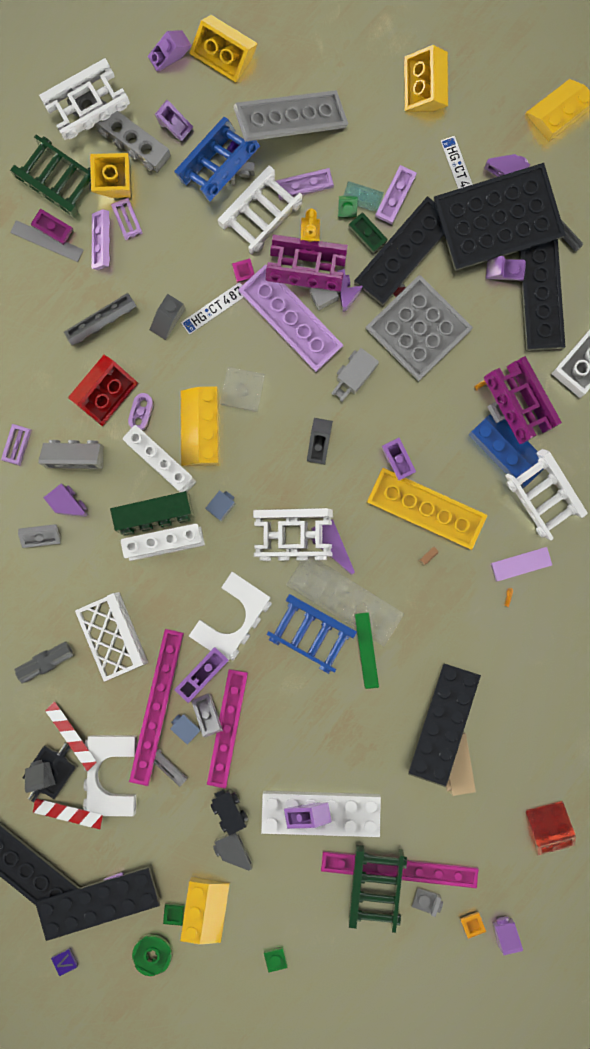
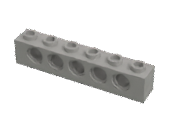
(129, 130)

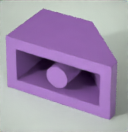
(506, 164)
(307, 815)
(507, 936)

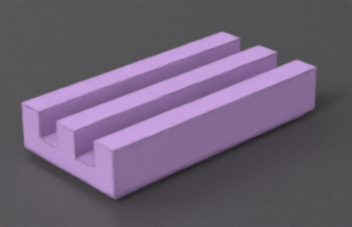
(132, 232)
(23, 446)

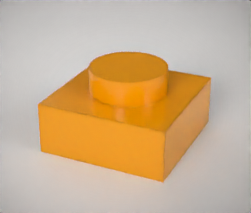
(473, 925)

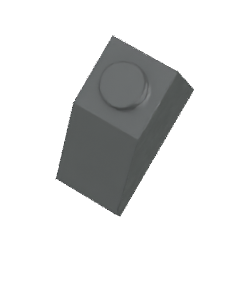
(167, 316)
(319, 440)
(38, 776)
(232, 851)

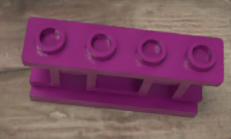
(306, 251)
(533, 395)

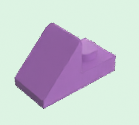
(173, 120)
(505, 269)
(348, 294)
(398, 459)

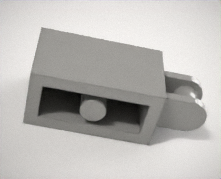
(355, 373)

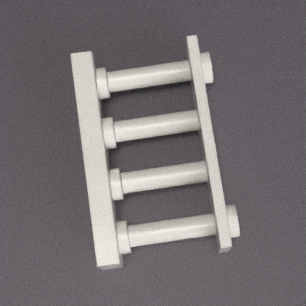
(241, 205)
(565, 492)

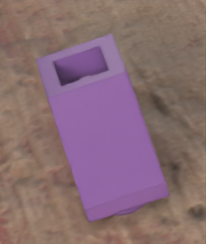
(169, 49)
(64, 503)

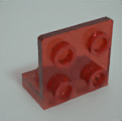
(551, 828)

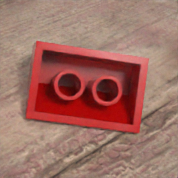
(103, 390)

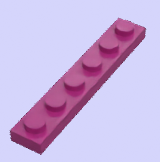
(229, 721)

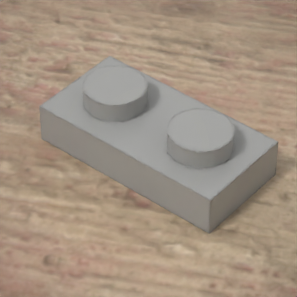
(39, 536)
(206, 715)

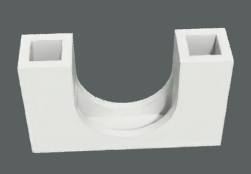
(254, 603)
(99, 799)

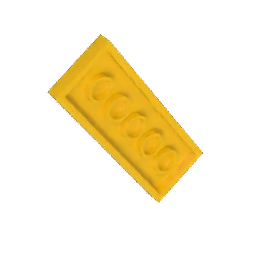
(427, 509)

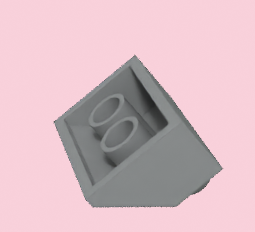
(72, 455)

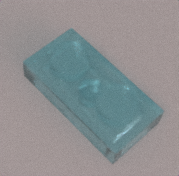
(367, 197)

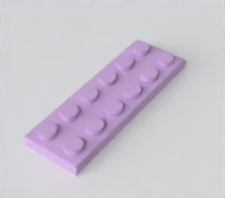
(291, 319)

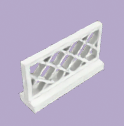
(125, 628)

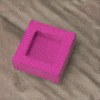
(243, 270)

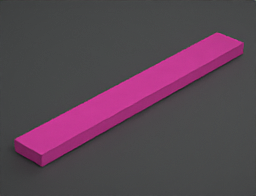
(156, 707)
(415, 871)

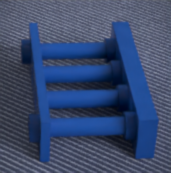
(207, 149)
(327, 624)

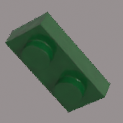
(367, 232)

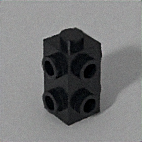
(226, 806)

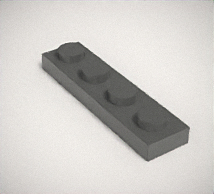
(99, 319)

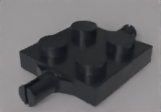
(60, 767)

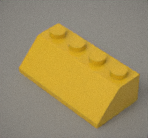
(200, 426)

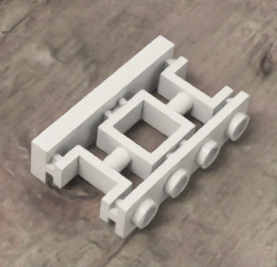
(78, 86)
(159, 459)
(293, 519)
(162, 542)

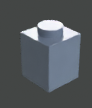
(221, 505)
(185, 728)

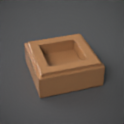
(428, 556)

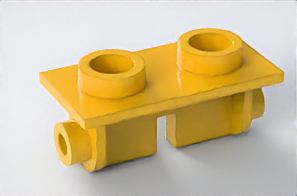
(310, 226)

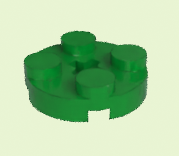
(154, 966)

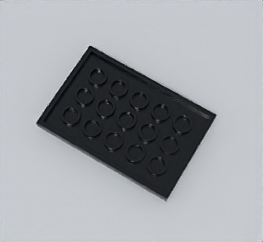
(499, 216)

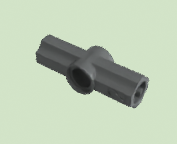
(44, 662)

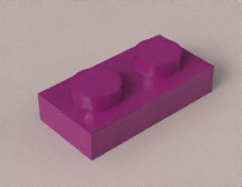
(51, 226)

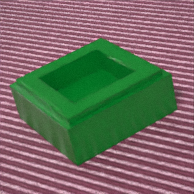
(173, 914)

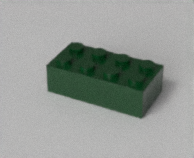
(151, 513)

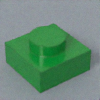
(347, 206)
(275, 959)

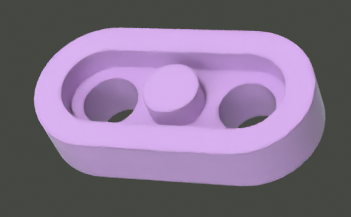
(140, 412)

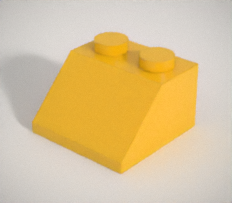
(110, 175)

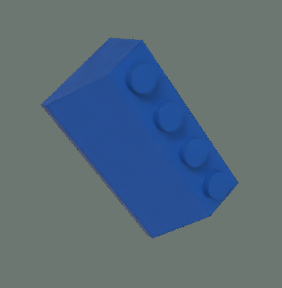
(504, 448)

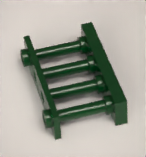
(38, 183)
(361, 877)

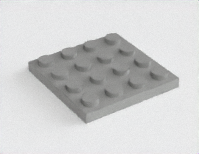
(419, 328)

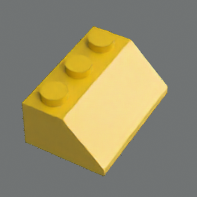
(222, 47)
(426, 80)
(560, 109)
(204, 911)

